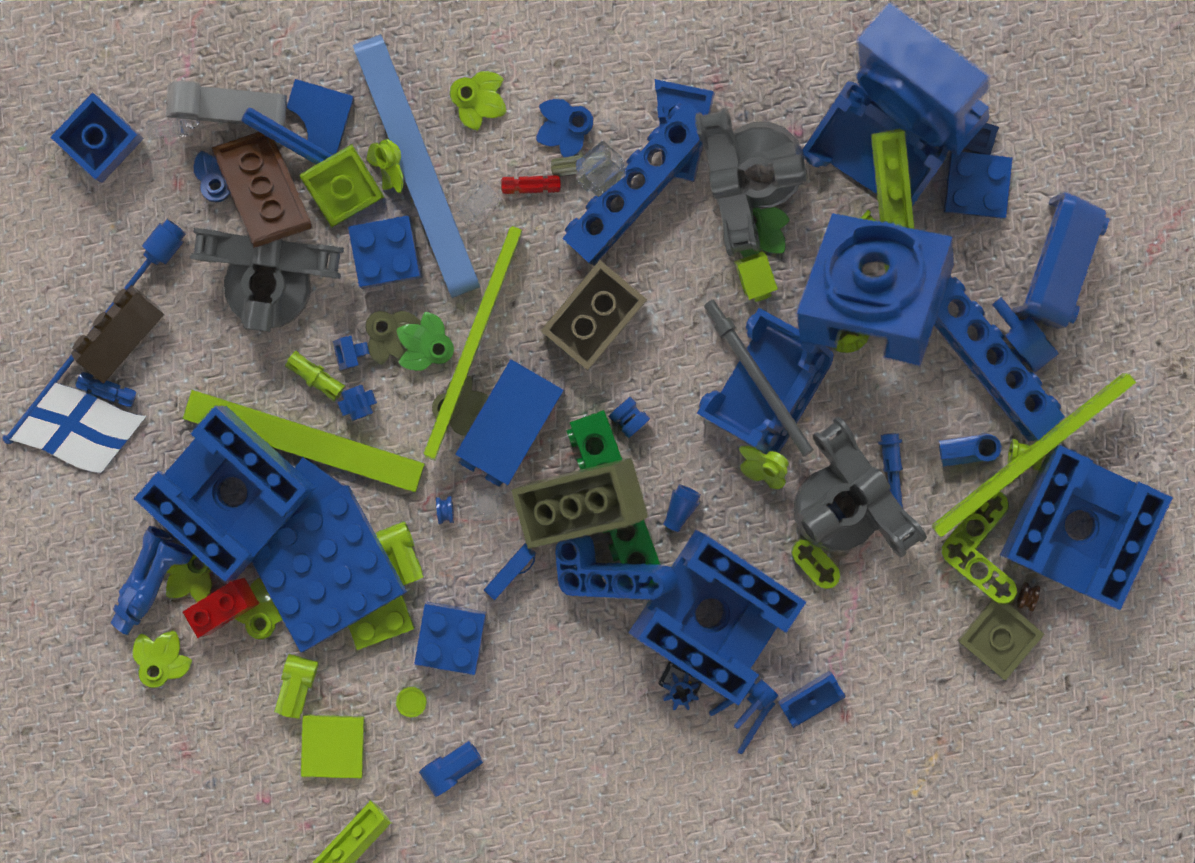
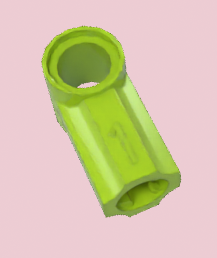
(399, 548)
(297, 679)

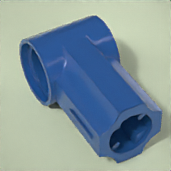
(965, 450)
(444, 772)

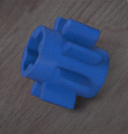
(357, 402)
(689, 695)

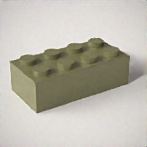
(580, 503)

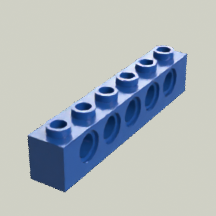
(615, 224)
(993, 377)

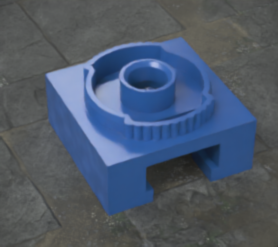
(921, 81)
(892, 306)
(190, 500)
(1123, 527)
(751, 614)

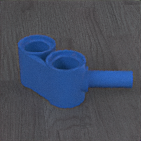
(1026, 337)

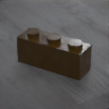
(116, 333)

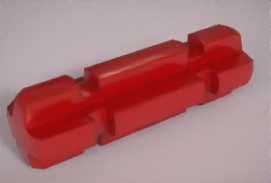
(531, 184)

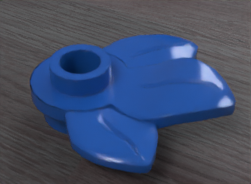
(559, 126)
(208, 173)

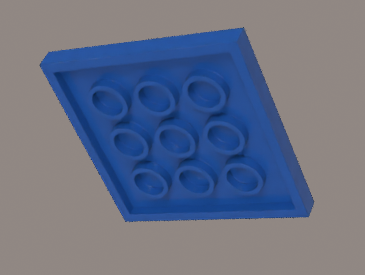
(327, 569)

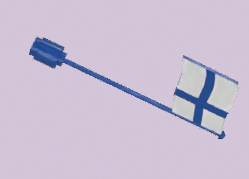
(73, 421)

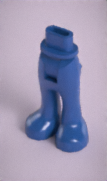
(144, 582)

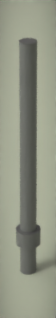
(726, 329)

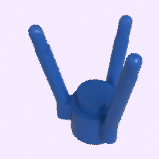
(762, 699)

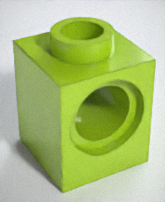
(756, 276)

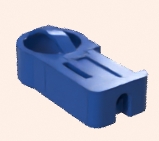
(510, 571)

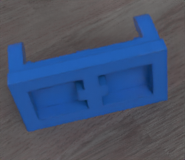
(811, 699)

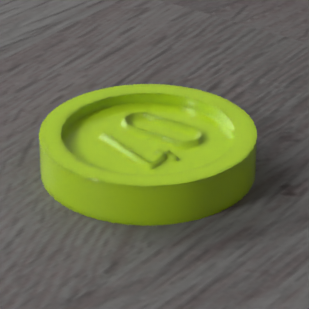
(411, 701)

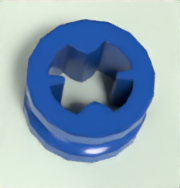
(445, 510)

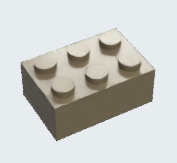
(593, 315)

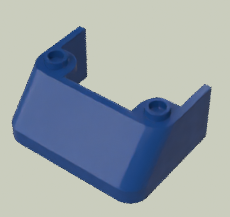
(1064, 261)

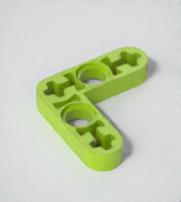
(971, 543)

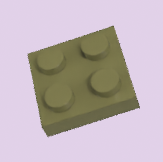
(1000, 638)

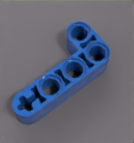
(616, 575)

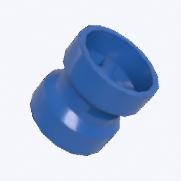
(626, 410)

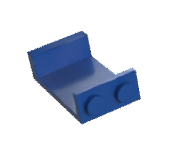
(508, 423)

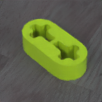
(809, 568)

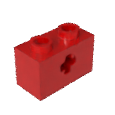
(221, 607)

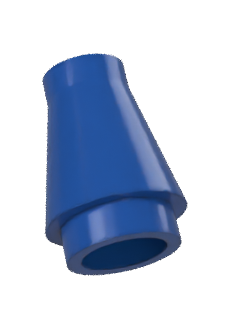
(681, 506)

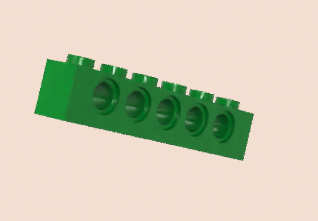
(598, 426)

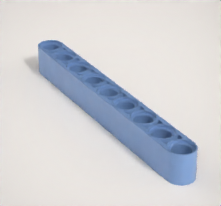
(416, 166)

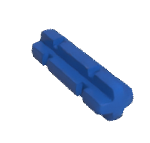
(108, 390)

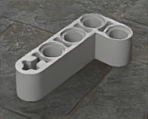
(222, 105)

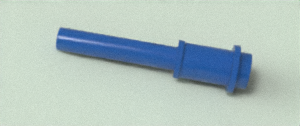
(892, 462)

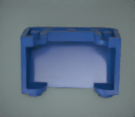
(846, 142)
(790, 367)

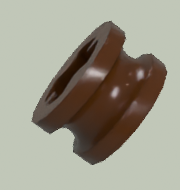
(1028, 596)

